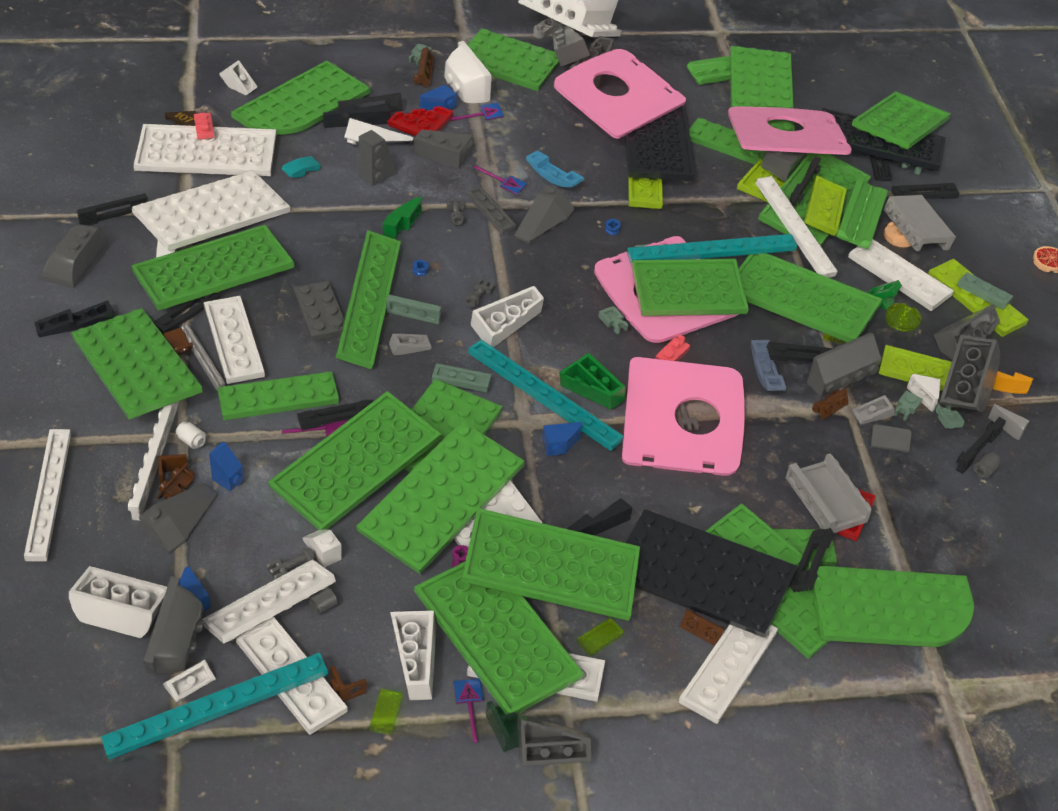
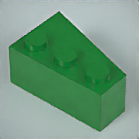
(593, 382)

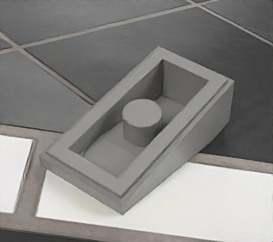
(409, 343)
(874, 410)
(1014, 425)

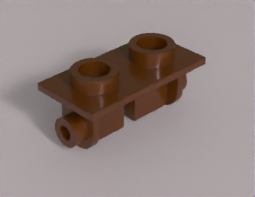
(831, 404)
(179, 477)
(701, 627)

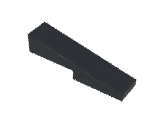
(372, 115)
(68, 321)
(612, 516)

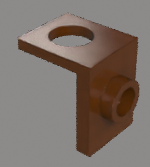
(178, 341)
(170, 463)
(344, 691)

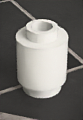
(191, 435)

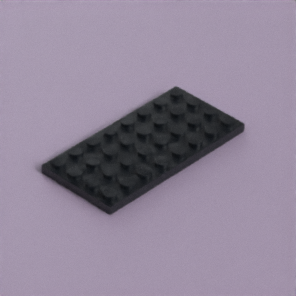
(661, 148)
(925, 153)
(709, 573)

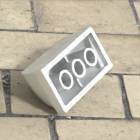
(467, 75)
(116, 601)

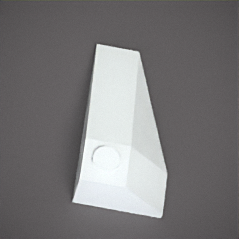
(356, 128)

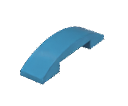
(553, 174)

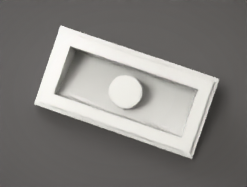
(189, 681)

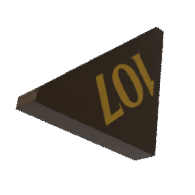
(183, 118)

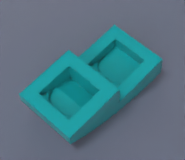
(299, 166)

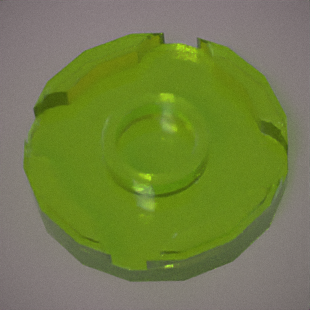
(903, 317)

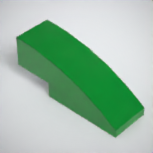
(402, 218)

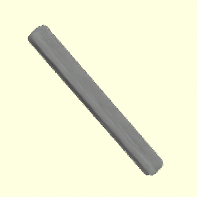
(203, 358)

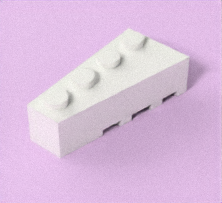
(507, 315)
(416, 645)

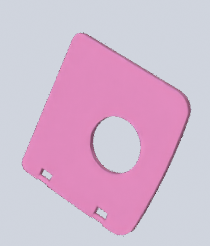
(624, 113)
(819, 135)
(619, 285)
(650, 423)

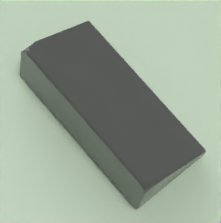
(890, 438)

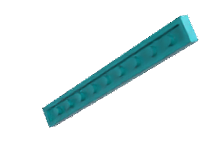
(714, 248)
(545, 394)
(213, 706)

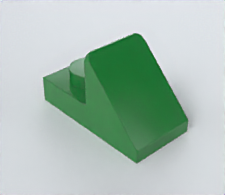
(886, 293)

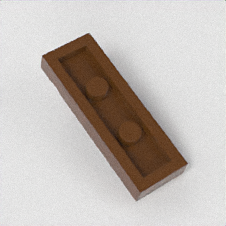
(425, 68)

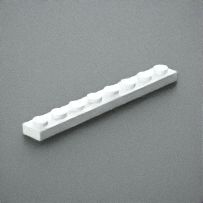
(796, 227)
(147, 473)
(47, 495)

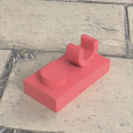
(203, 125)
(674, 349)

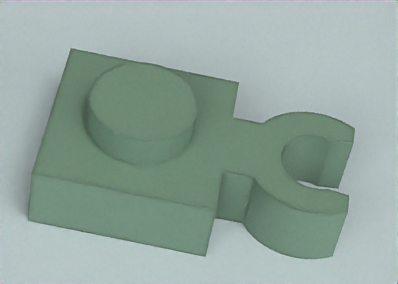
(416, 53)
(612, 317)
(908, 404)
(949, 418)

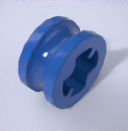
(615, 223)
(421, 264)

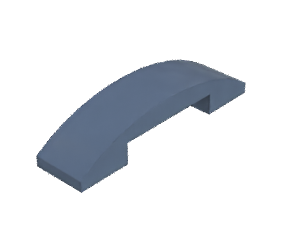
(765, 367)

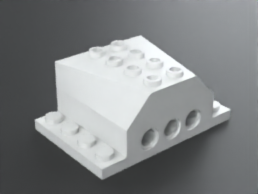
(586, 16)

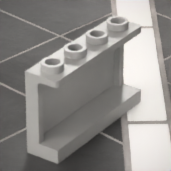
(918, 221)
(829, 494)

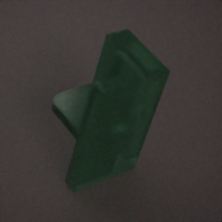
(504, 726)

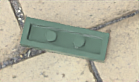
(985, 290)
(413, 309)
(462, 377)

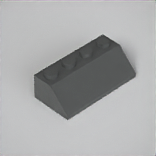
(844, 365)

